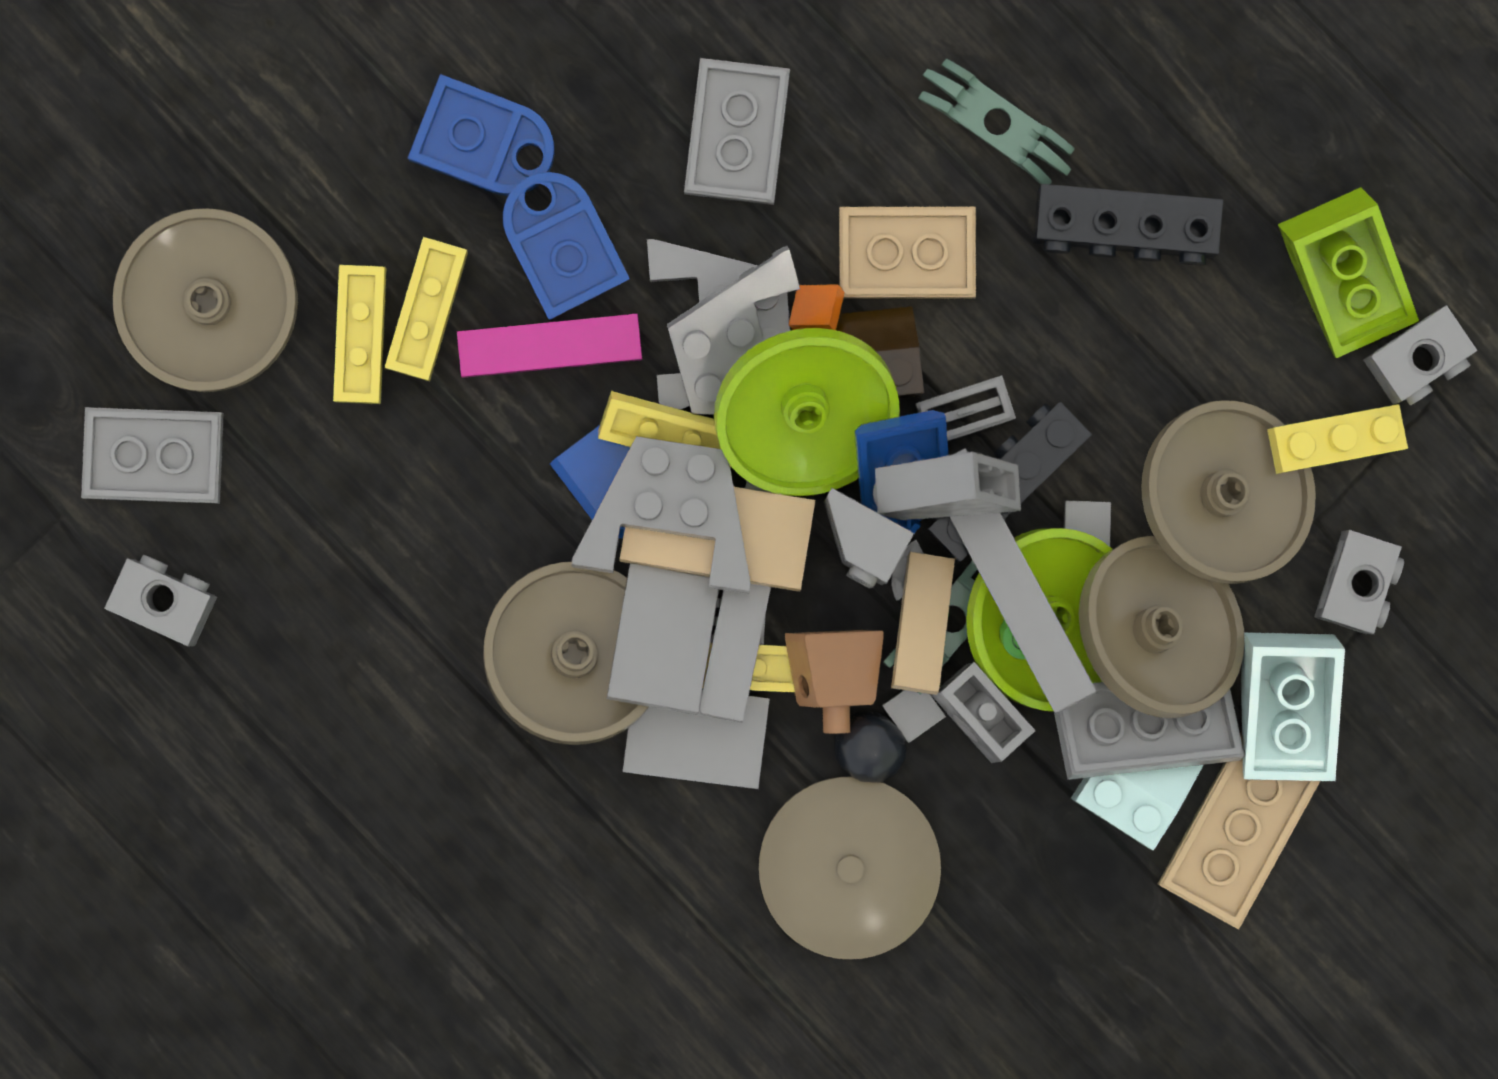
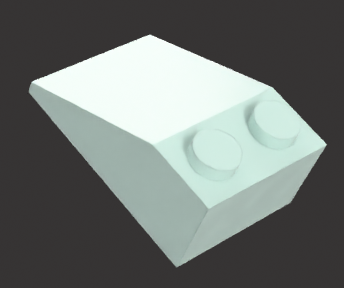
(1291, 706)
(1138, 801)

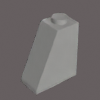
(947, 487)

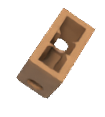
(835, 672)

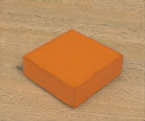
(816, 307)

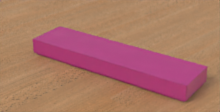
(549, 345)

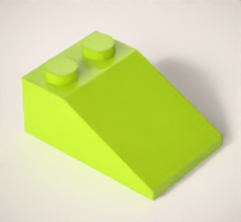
(1349, 271)

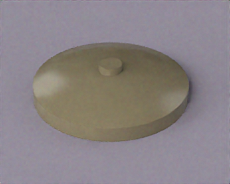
(205, 300)
(1218, 496)
(1159, 631)
(554, 654)
(849, 868)

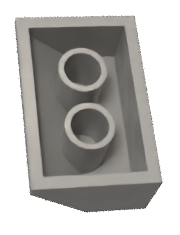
(865, 539)

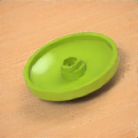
(795, 406)
(1060, 565)

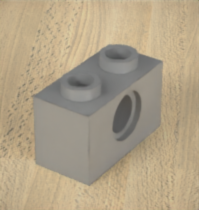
(1394, 364)
(134, 600)
(1339, 601)
(983, 713)

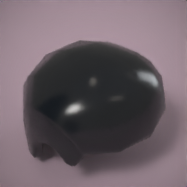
(871, 749)

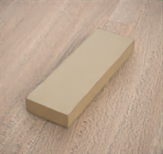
(923, 623)

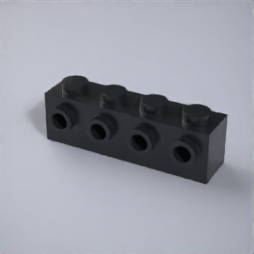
(1128, 223)
(1048, 443)

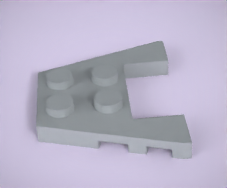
(713, 274)
(725, 327)
(671, 492)

